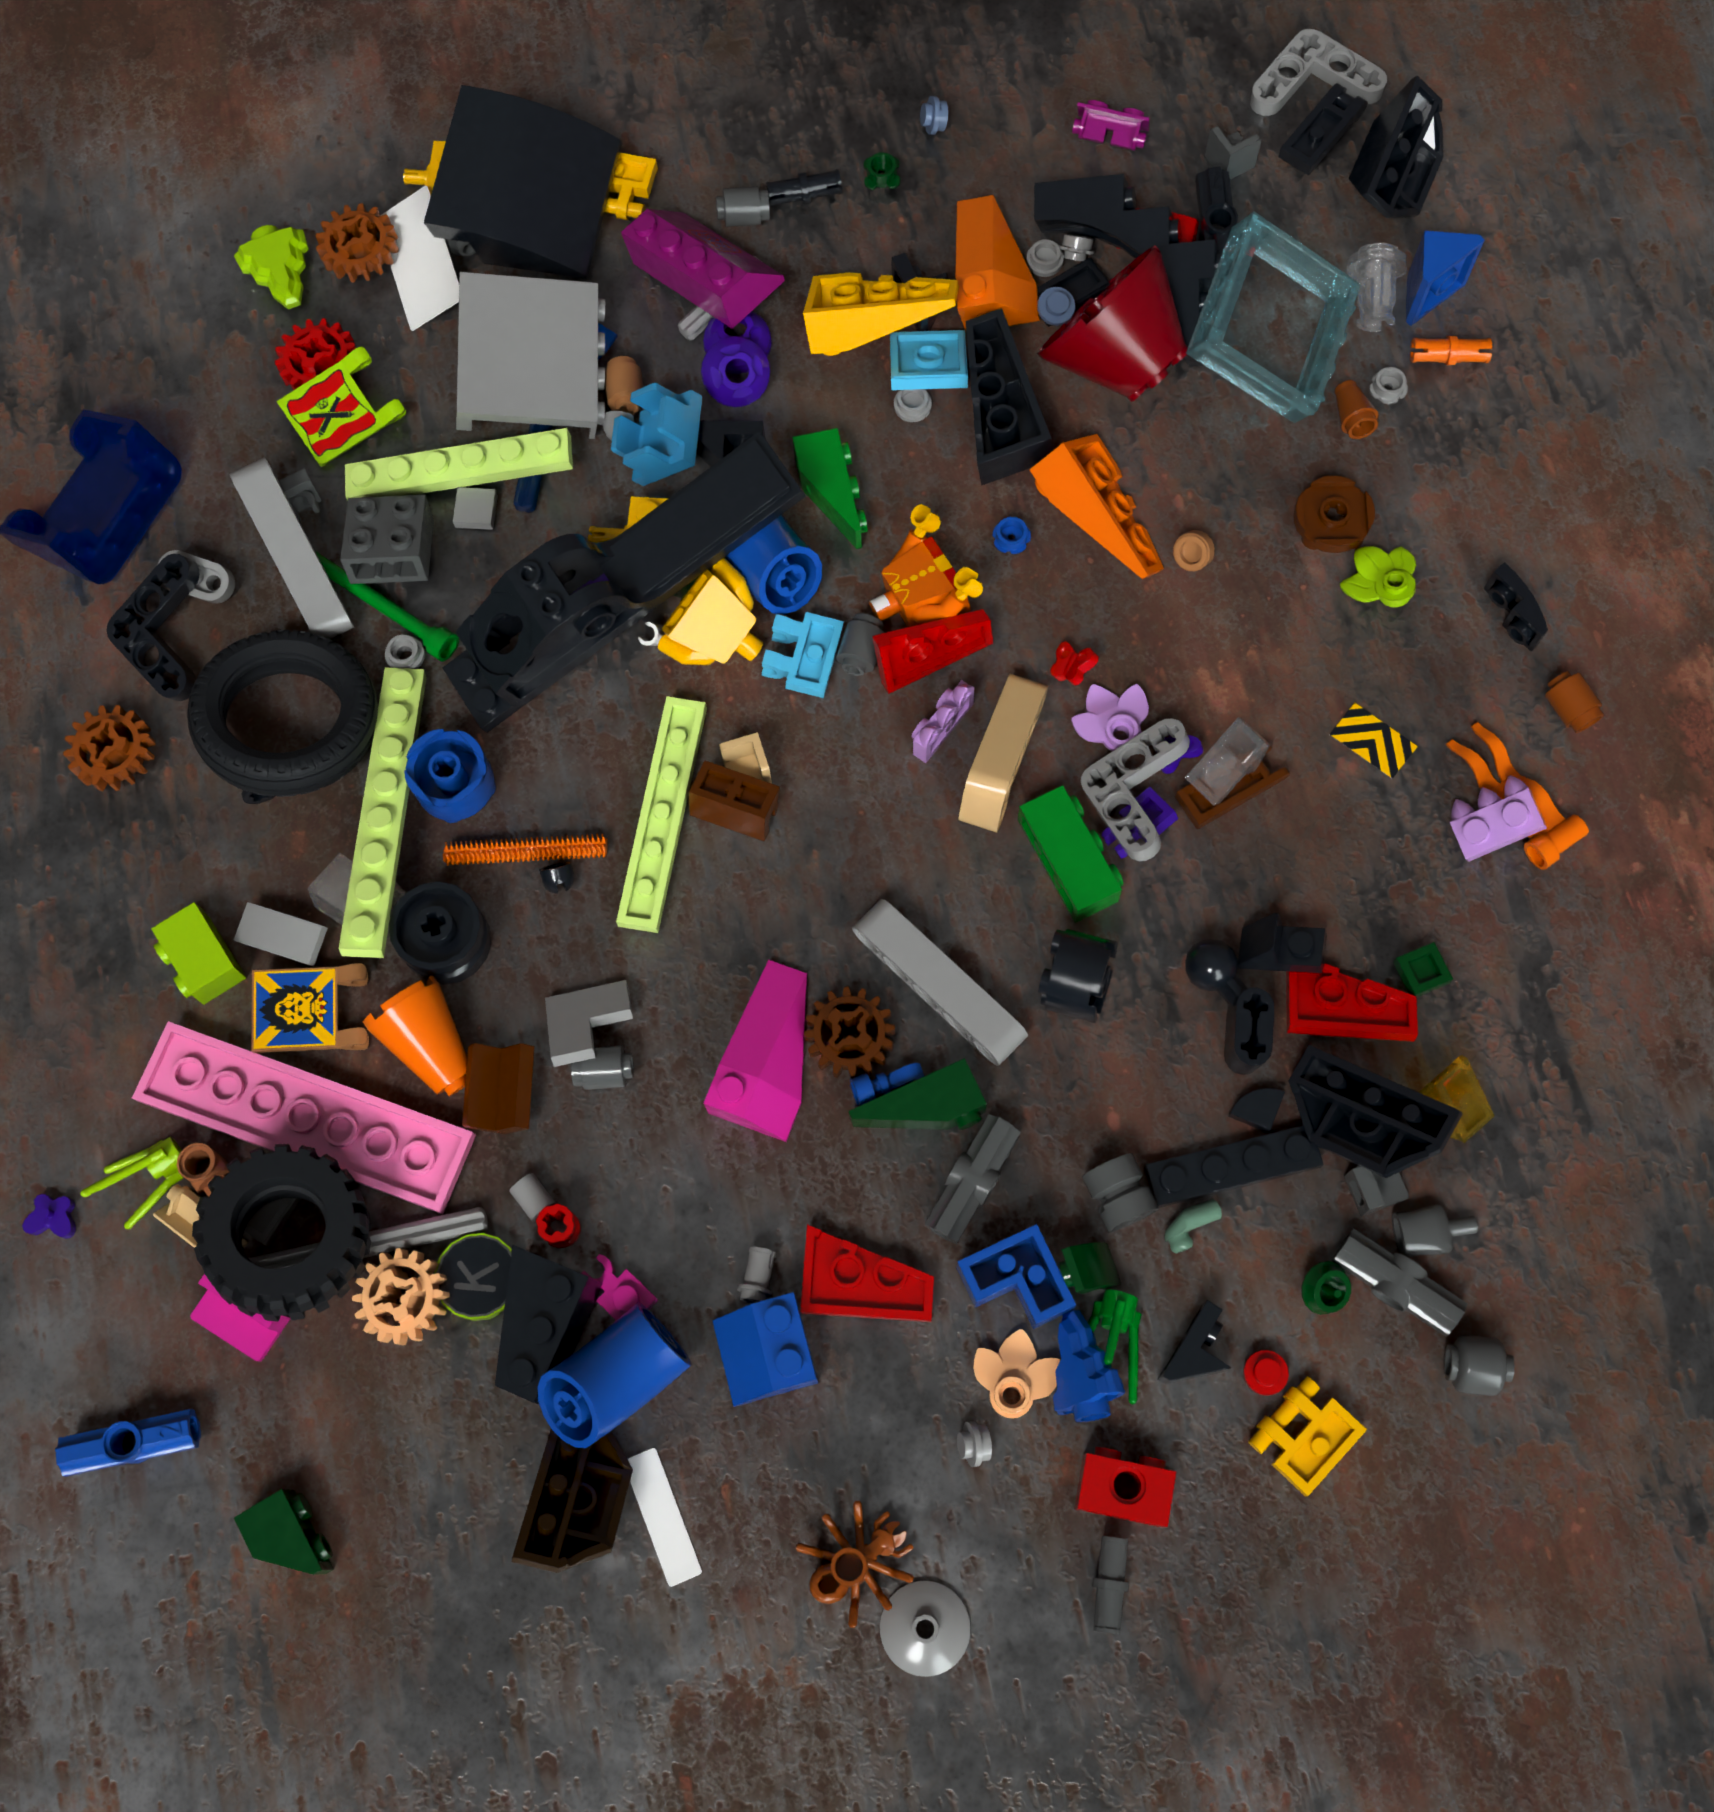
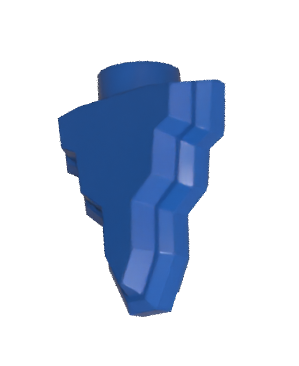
(1082, 1376)

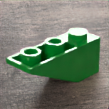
(825, 480)

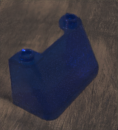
(104, 502)

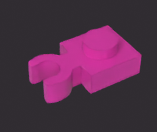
(621, 1292)

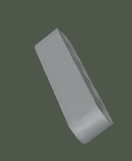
(291, 549)
(940, 982)

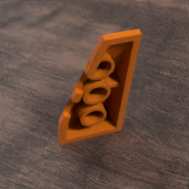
(991, 265)
(1084, 486)

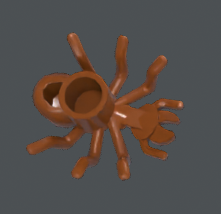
(851, 1566)

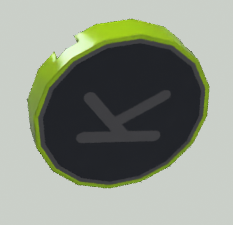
(475, 1276)

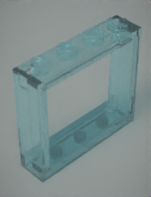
(1308, 269)

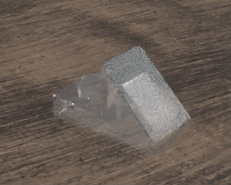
(1228, 761)

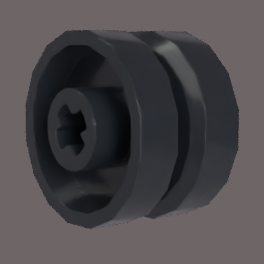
(440, 932)

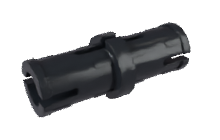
(804, 187)

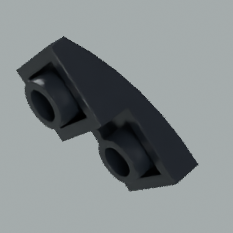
(1525, 619)

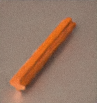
(525, 850)

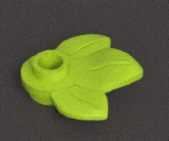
(1378, 573)

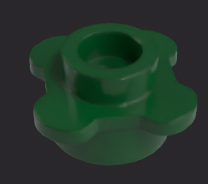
(881, 163)

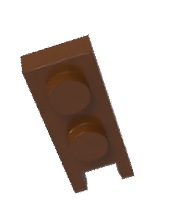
(1203, 812)

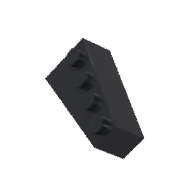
(1005, 409)

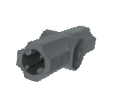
(972, 1179)
(1400, 1282)

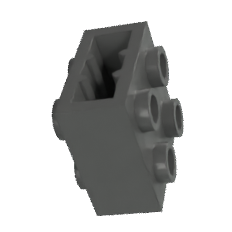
(387, 539)

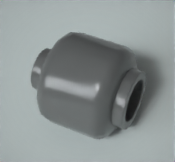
(1478, 1365)

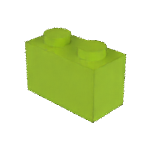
(197, 954)

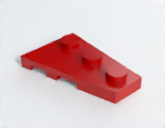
(928, 647)
(1348, 1007)
(860, 1283)

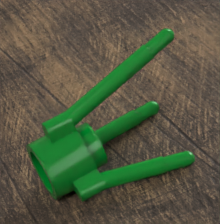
(1118, 1314)

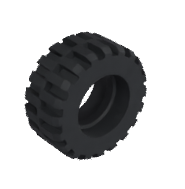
(250, 1188)

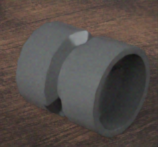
(1120, 1192)

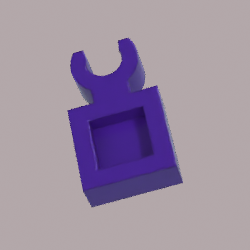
(1155, 808)

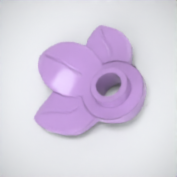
(1111, 714)

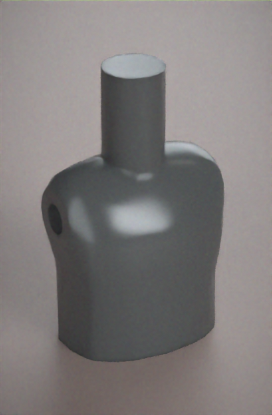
(1429, 1231)

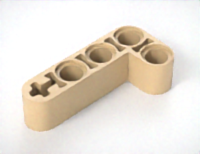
(1001, 753)

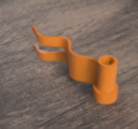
(1561, 833)

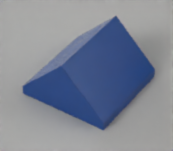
(1439, 270)

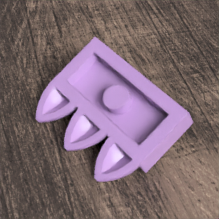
(951, 709)
(1496, 820)

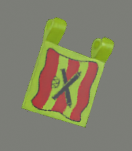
(333, 411)

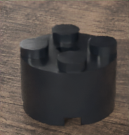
(1078, 974)

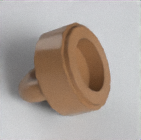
(1193, 550)

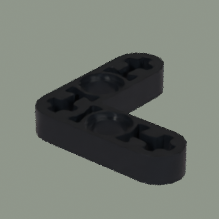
(143, 633)

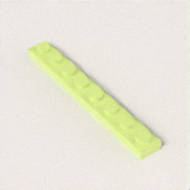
(382, 815)

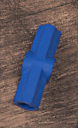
(104, 1448)

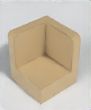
(746, 756)

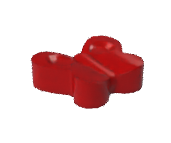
(1071, 664)

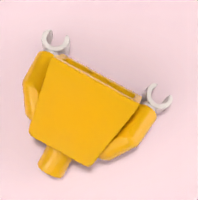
(710, 620)

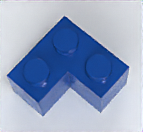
(1019, 1265)

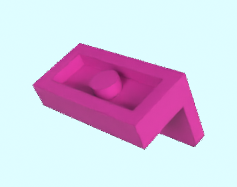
(246, 1333)

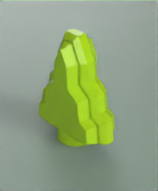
(276, 262)

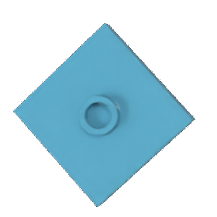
(928, 360)

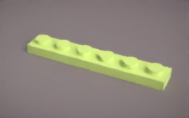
(461, 465)
(661, 815)

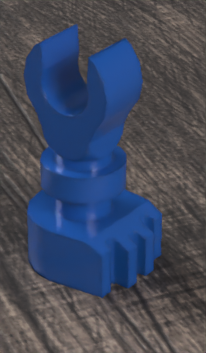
(867, 1090)

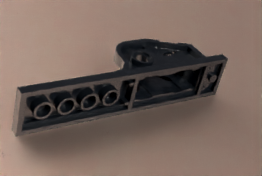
(642, 569)

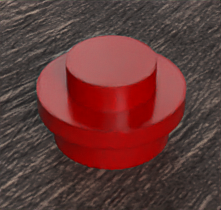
(1266, 1372)

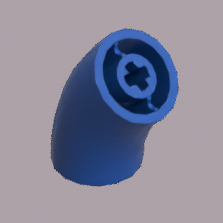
(778, 567)
(610, 1377)

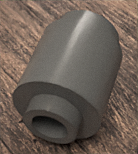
(743, 206)
(857, 648)
(605, 1071)

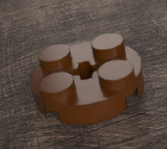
(1329, 535)

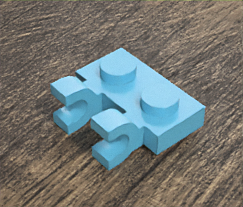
(813, 656)

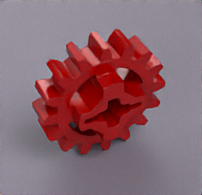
(311, 351)

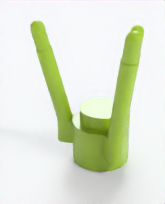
(159, 1160)

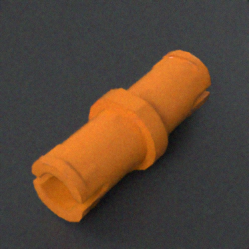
(1450, 350)

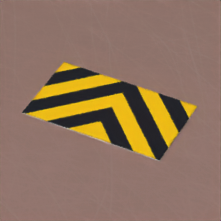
(1373, 740)

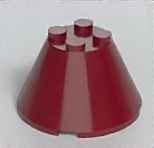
(1124, 333)

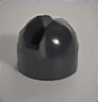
(557, 874)

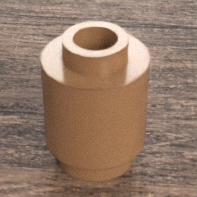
(622, 379)

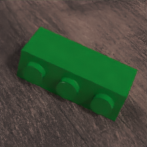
(1070, 853)

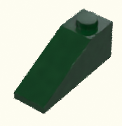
(932, 1102)

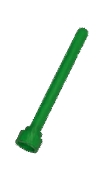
(439, 641)

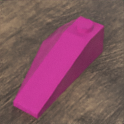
(763, 1063)

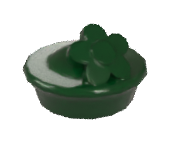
(1325, 1288)

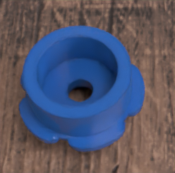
(1015, 527)

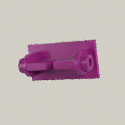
(1125, 125)

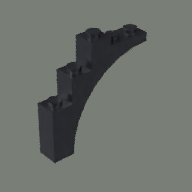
(1106, 211)

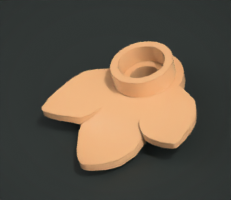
(1015, 1368)

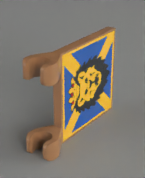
(300, 1009)

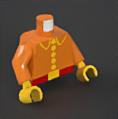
(922, 580)

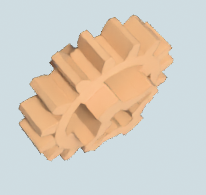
(384, 1288)

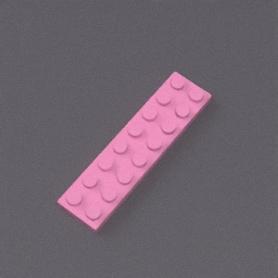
(281, 1104)

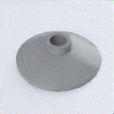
(951, 1628)

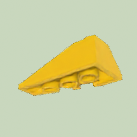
(852, 311)

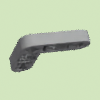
(1316, 62)
(1117, 789)

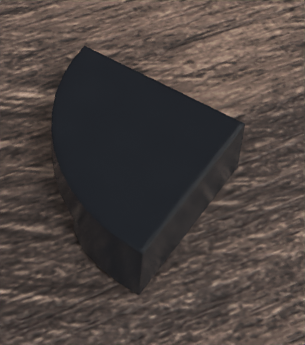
(1258, 1108)

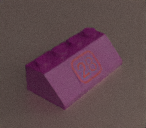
(699, 264)

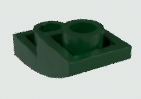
(1089, 1267)

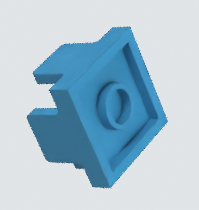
(663, 438)

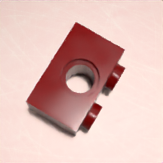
(1154, 1488)

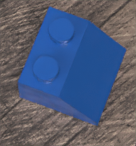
(765, 1349)

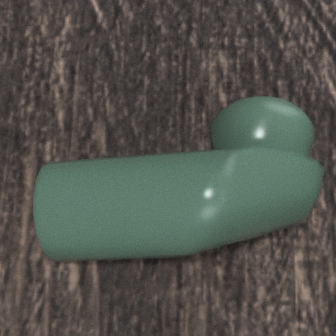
(1189, 1219)

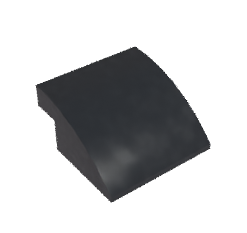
(522, 183)

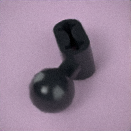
(1214, 967)

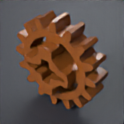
(357, 242)
(110, 750)

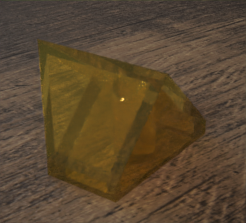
(1461, 1090)

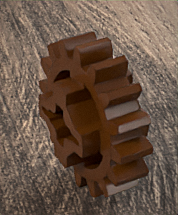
(837, 1020)

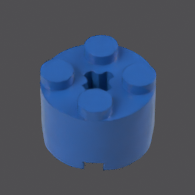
(453, 796)

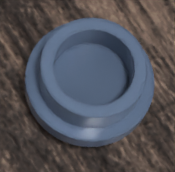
(934, 115)
(1056, 306)

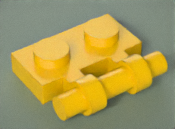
(632, 178)
(1317, 1446)

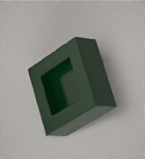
(1423, 970)

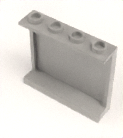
(529, 351)

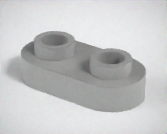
(209, 572)

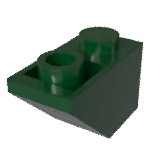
(282, 1534)

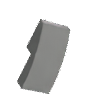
(280, 934)

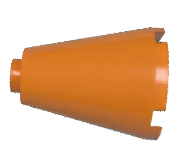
(423, 1036)

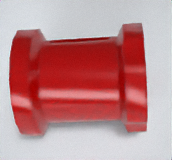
(556, 1238)

